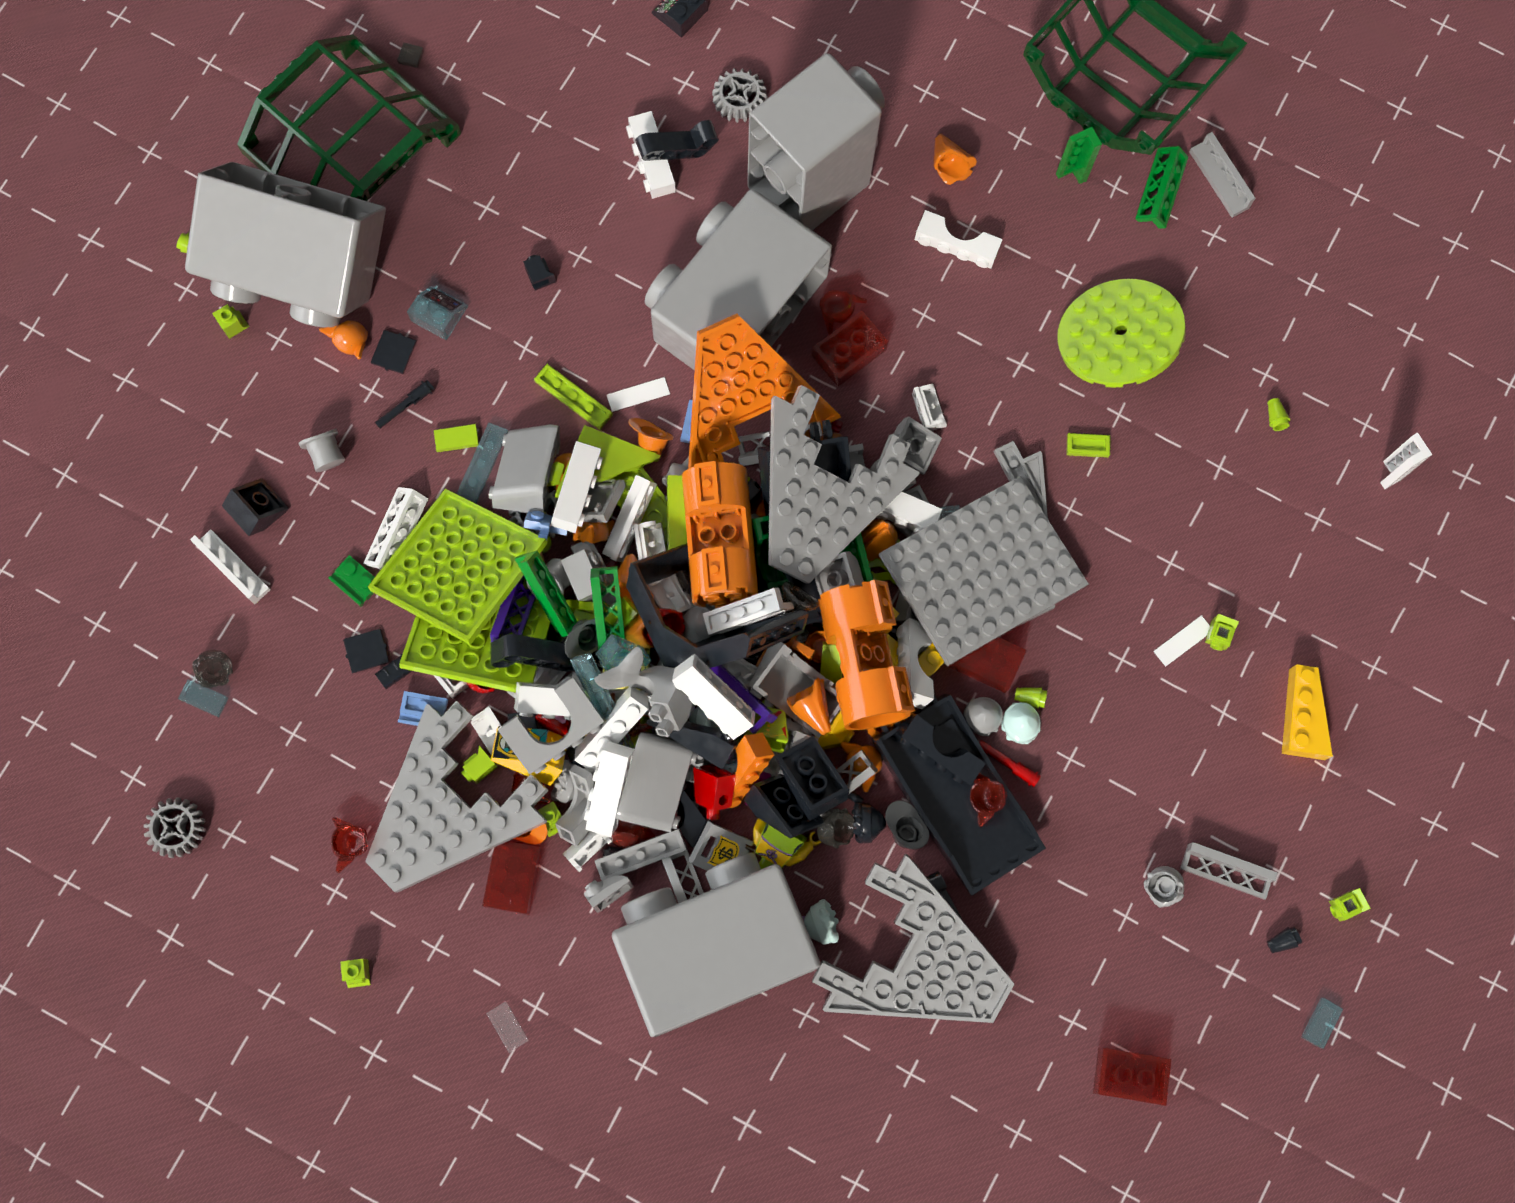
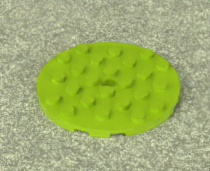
(1146, 349)

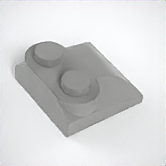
(922, 443)
(839, 572)
(607, 891)

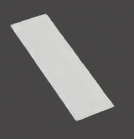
(638, 394)
(1182, 641)

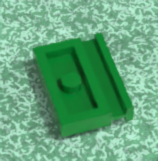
(353, 580)

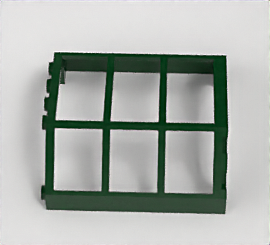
(1170, 26)
(444, 129)

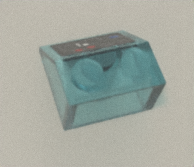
(436, 311)

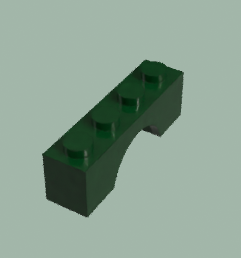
(767, 575)

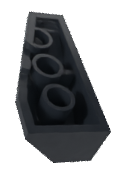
(705, 741)

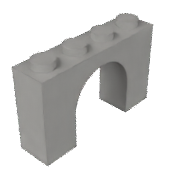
(535, 753)

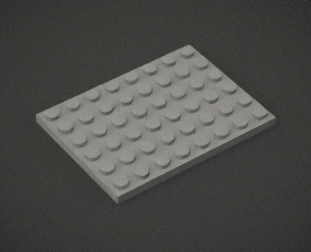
(983, 570)

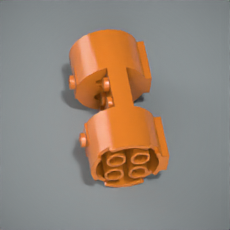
(719, 533)
(857, 623)

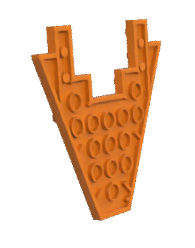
(736, 382)

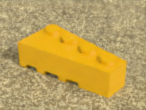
(1305, 716)

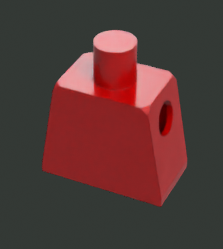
(713, 789)

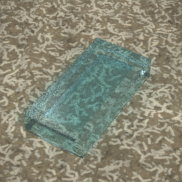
(203, 698)
(1322, 1023)

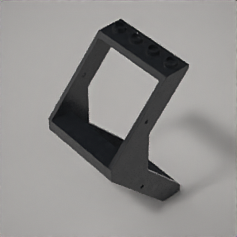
(715, 650)

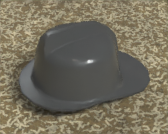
(582, 639)
(906, 825)

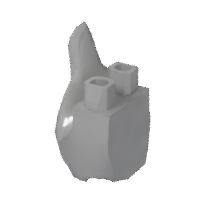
(669, 704)

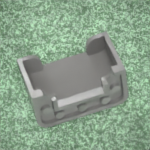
(525, 468)
(784, 675)
(655, 782)

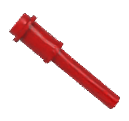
(1018, 768)

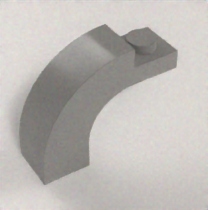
(572, 824)

